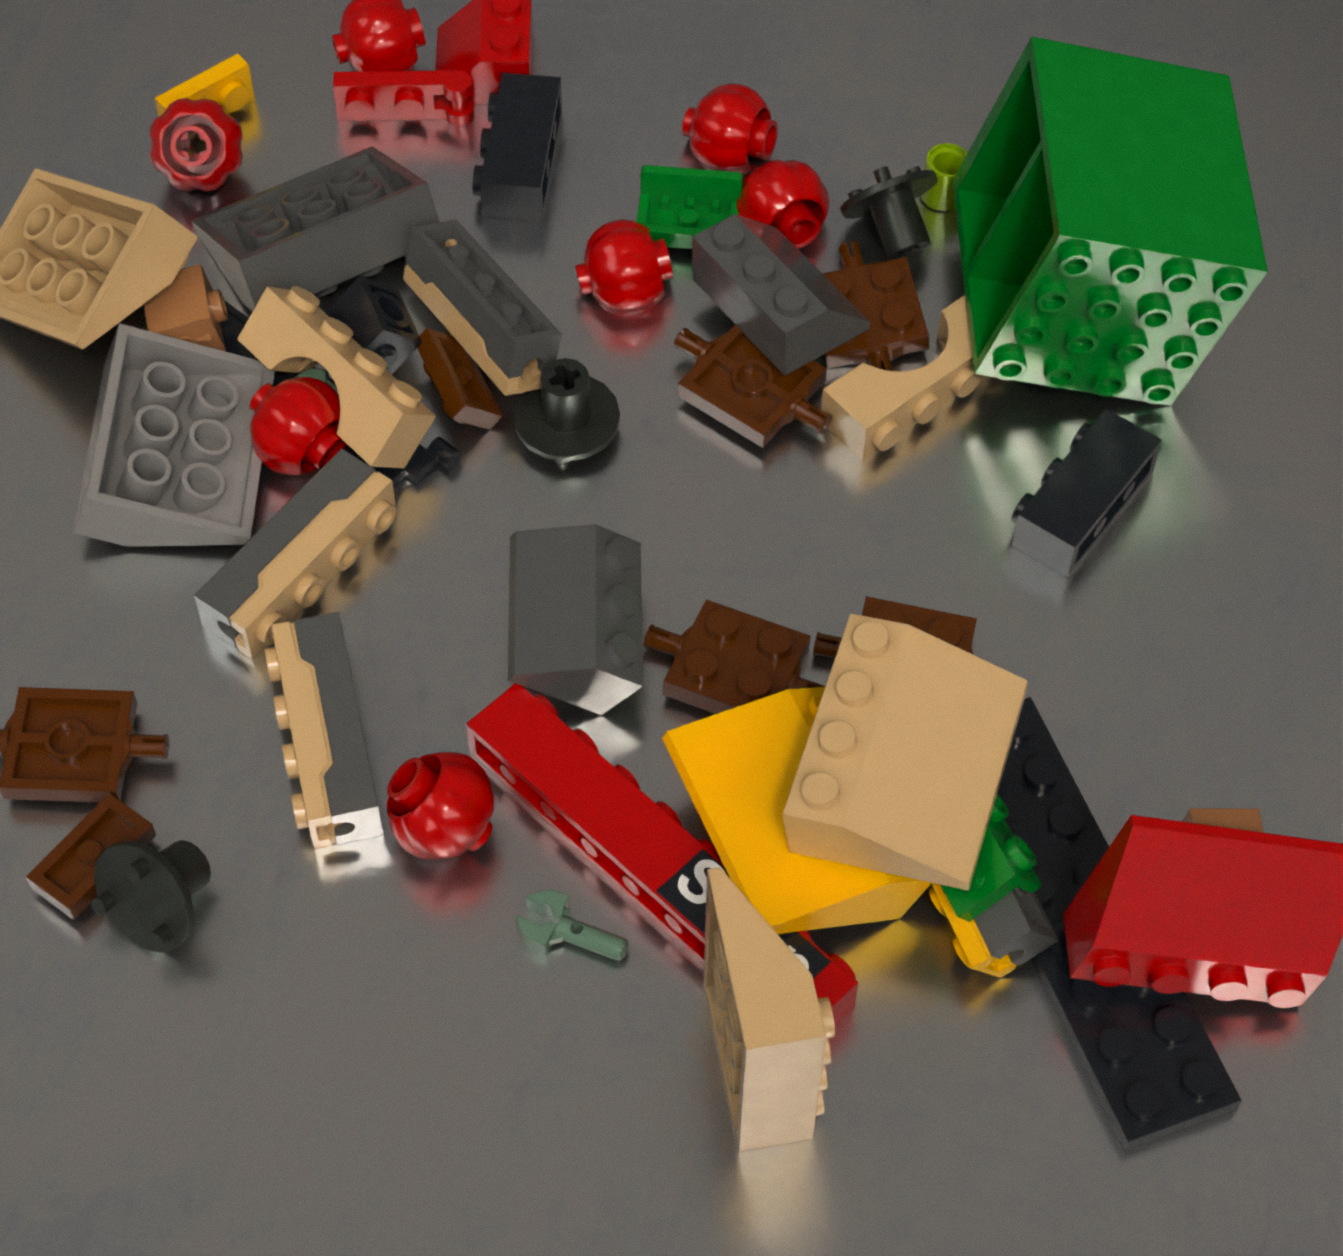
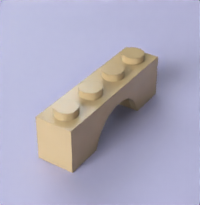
(878, 405)
(377, 412)

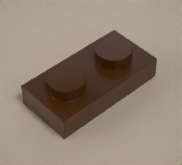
(458, 380)
(68, 870)

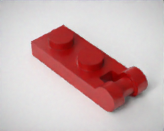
(404, 96)

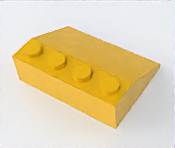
(739, 781)

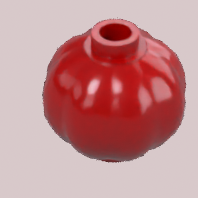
(379, 36)
(729, 128)
(173, 148)
(787, 198)
(624, 268)
(296, 425)
(440, 805)

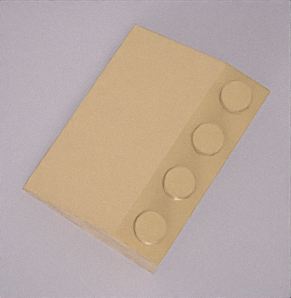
(83, 258)
(904, 755)
(764, 1022)

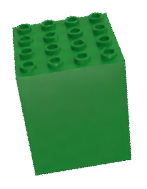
(1105, 223)

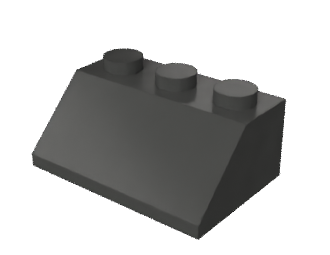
(773, 292)
(576, 615)

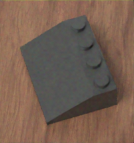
(318, 227)

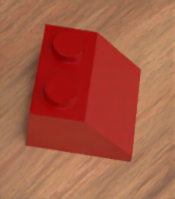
(486, 41)

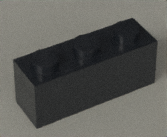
(519, 147)
(1084, 492)

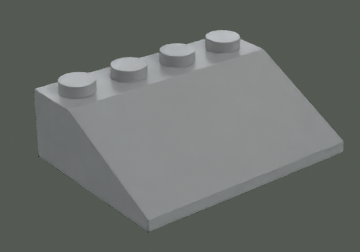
(171, 445)

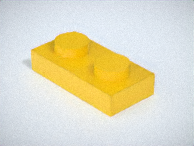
(226, 83)

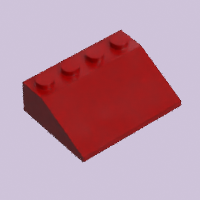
(1209, 913)

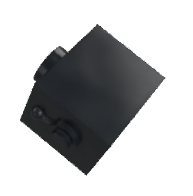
(378, 320)

